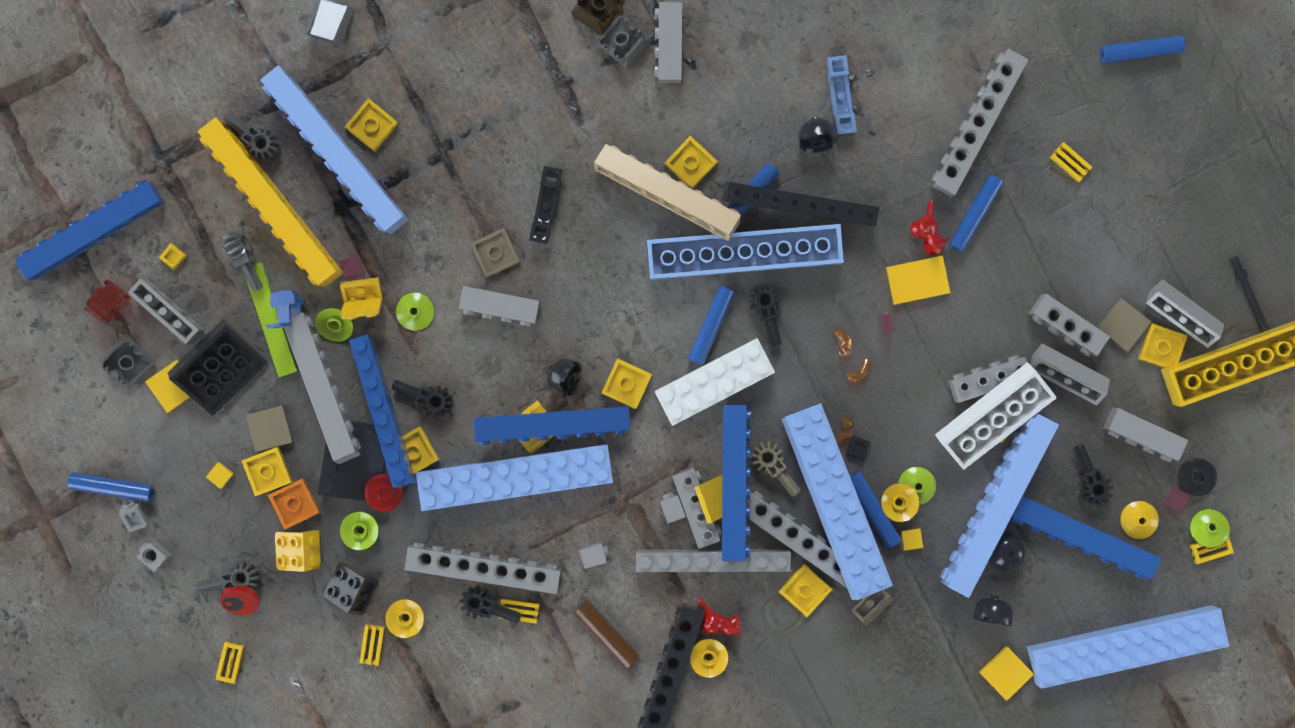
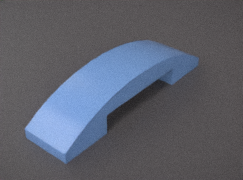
(840, 95)

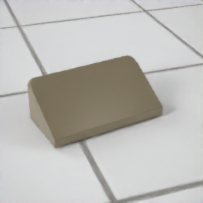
(872, 606)

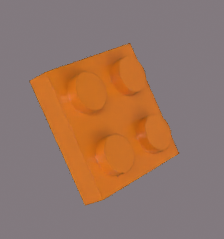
(294, 503)

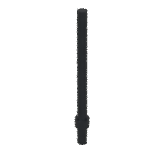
(1241, 275)

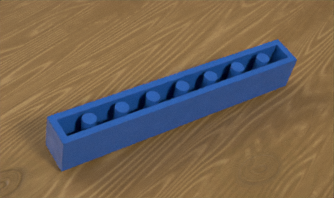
(89, 231)
(382, 411)
(551, 424)
(735, 483)
(1088, 538)

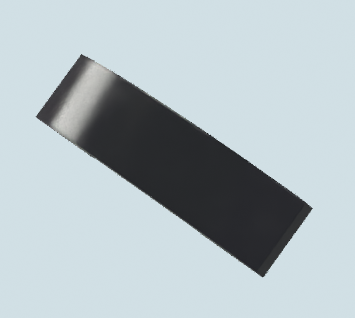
(546, 205)

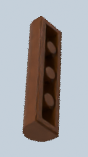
(606, 634)

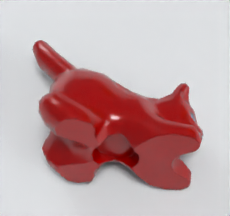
(927, 229)
(715, 622)

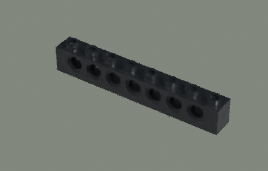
(800, 204)
(694, 617)

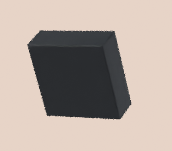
(858, 447)

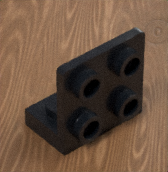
(350, 590)

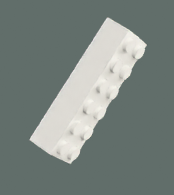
(714, 381)
(995, 415)

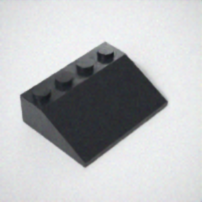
(217, 367)
(351, 477)

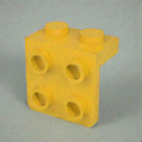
(361, 298)
(298, 551)

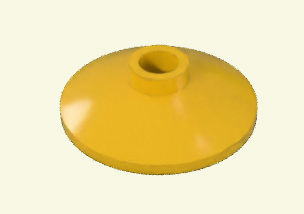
(909, 503)
(1130, 520)
(398, 625)
(711, 667)

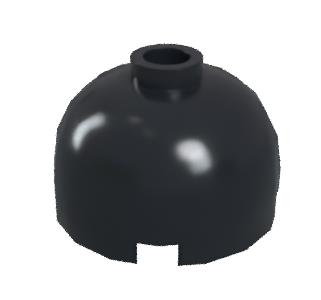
(817, 135)
(562, 376)
(1008, 552)
(993, 611)

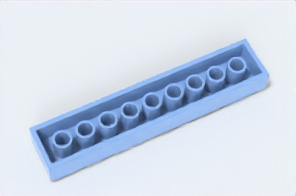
(333, 148)
(745, 252)
(514, 477)
(836, 502)
(998, 504)
(1127, 646)

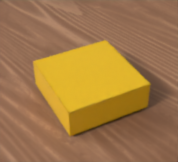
(173, 256)
(220, 475)
(911, 539)

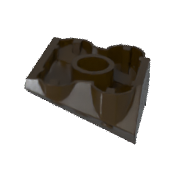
(596, 13)

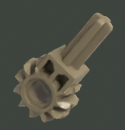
(775, 467)

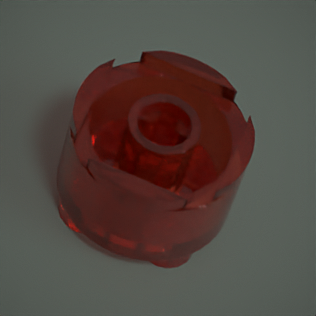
(107, 301)

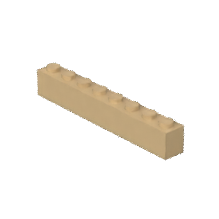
(667, 192)

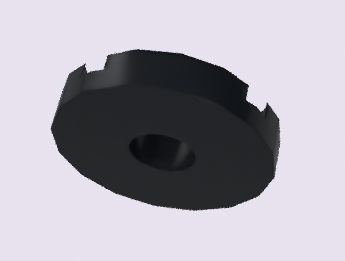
(1186, 473)

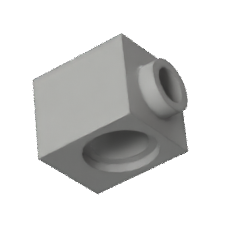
(672, 507)
(162, 555)
(594, 555)

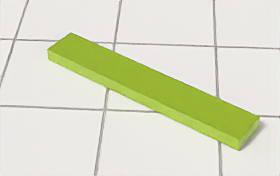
(275, 337)

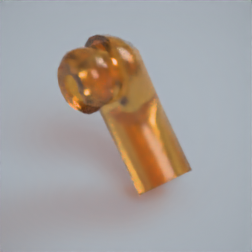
(844, 342)
(861, 373)
(847, 430)

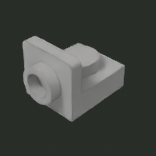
(133, 515)

